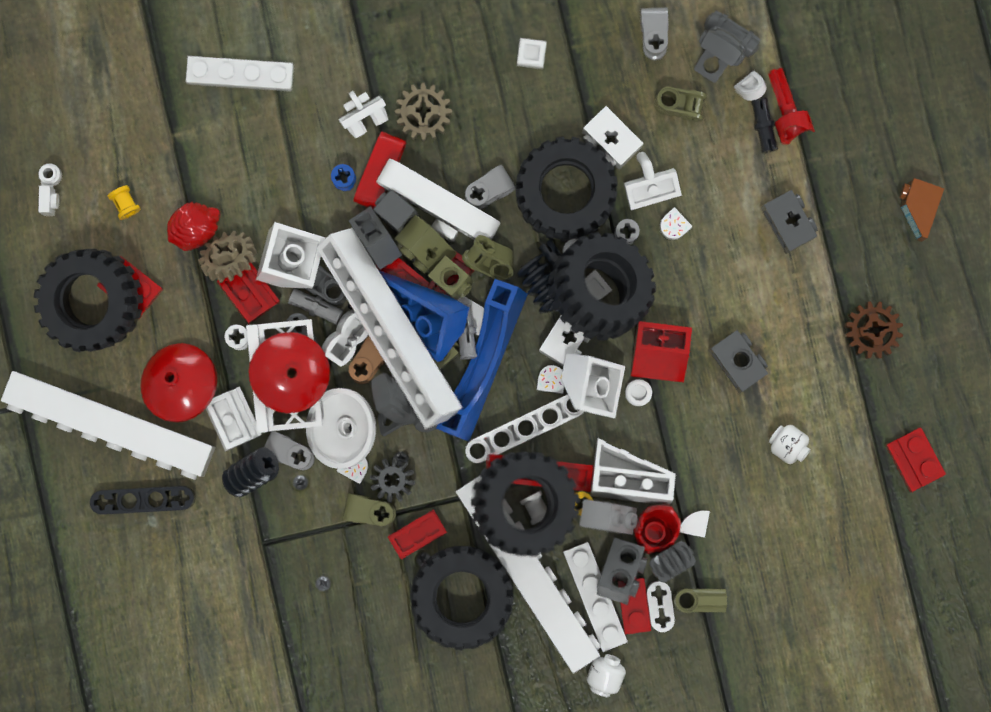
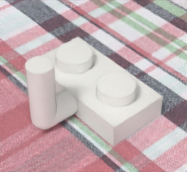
(651, 187)

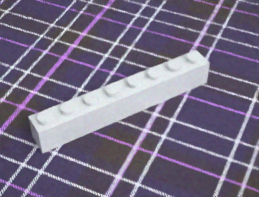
(389, 328)
(107, 424)
(543, 597)

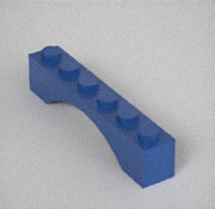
(498, 323)

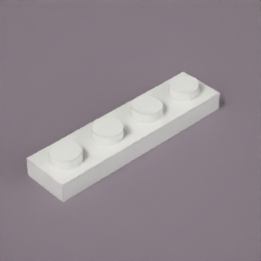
(239, 73)
(599, 609)

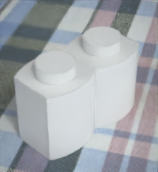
(342, 343)

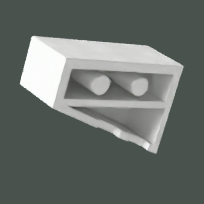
(629, 478)

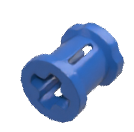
(335, 175)

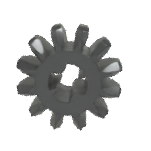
(393, 488)
(672, 561)

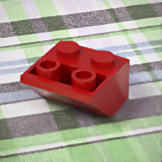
(661, 351)

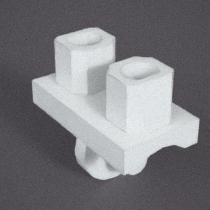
(374, 108)

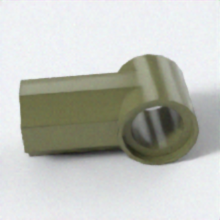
(702, 600)

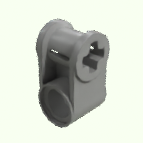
(654, 28)
(493, 187)
(286, 450)

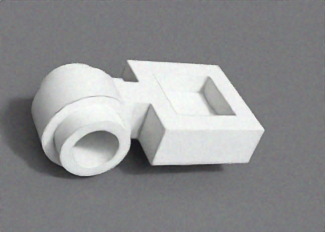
(47, 197)

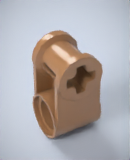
(368, 356)

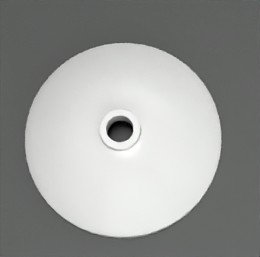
(333, 441)

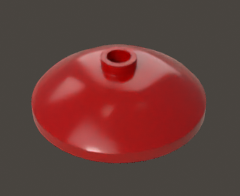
(269, 372)
(192, 384)

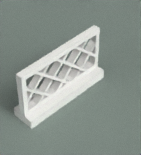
(264, 414)

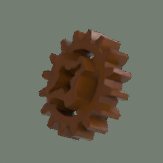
(875, 341)

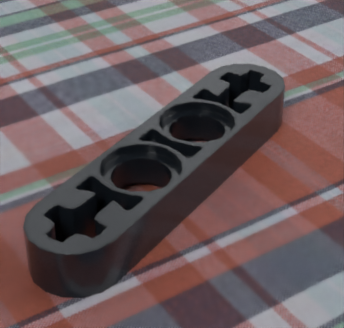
(142, 496)

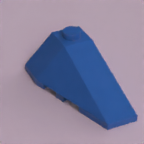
(434, 316)

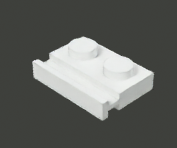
(232, 419)

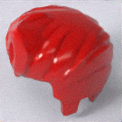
(192, 225)
(657, 528)

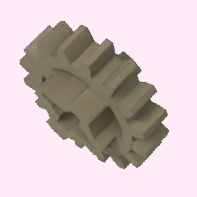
(434, 112)
(227, 256)

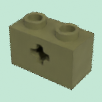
(423, 245)

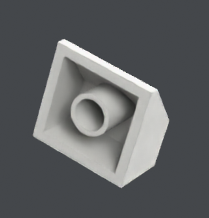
(289, 257)
(593, 384)

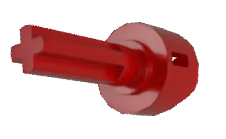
(793, 121)

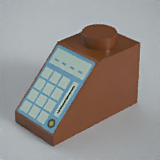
(920, 206)

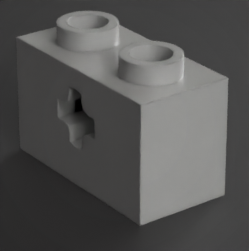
(608, 517)

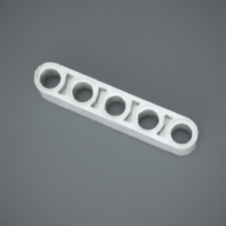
(437, 201)
(515, 437)

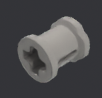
(632, 226)

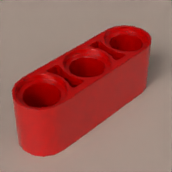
(386, 148)

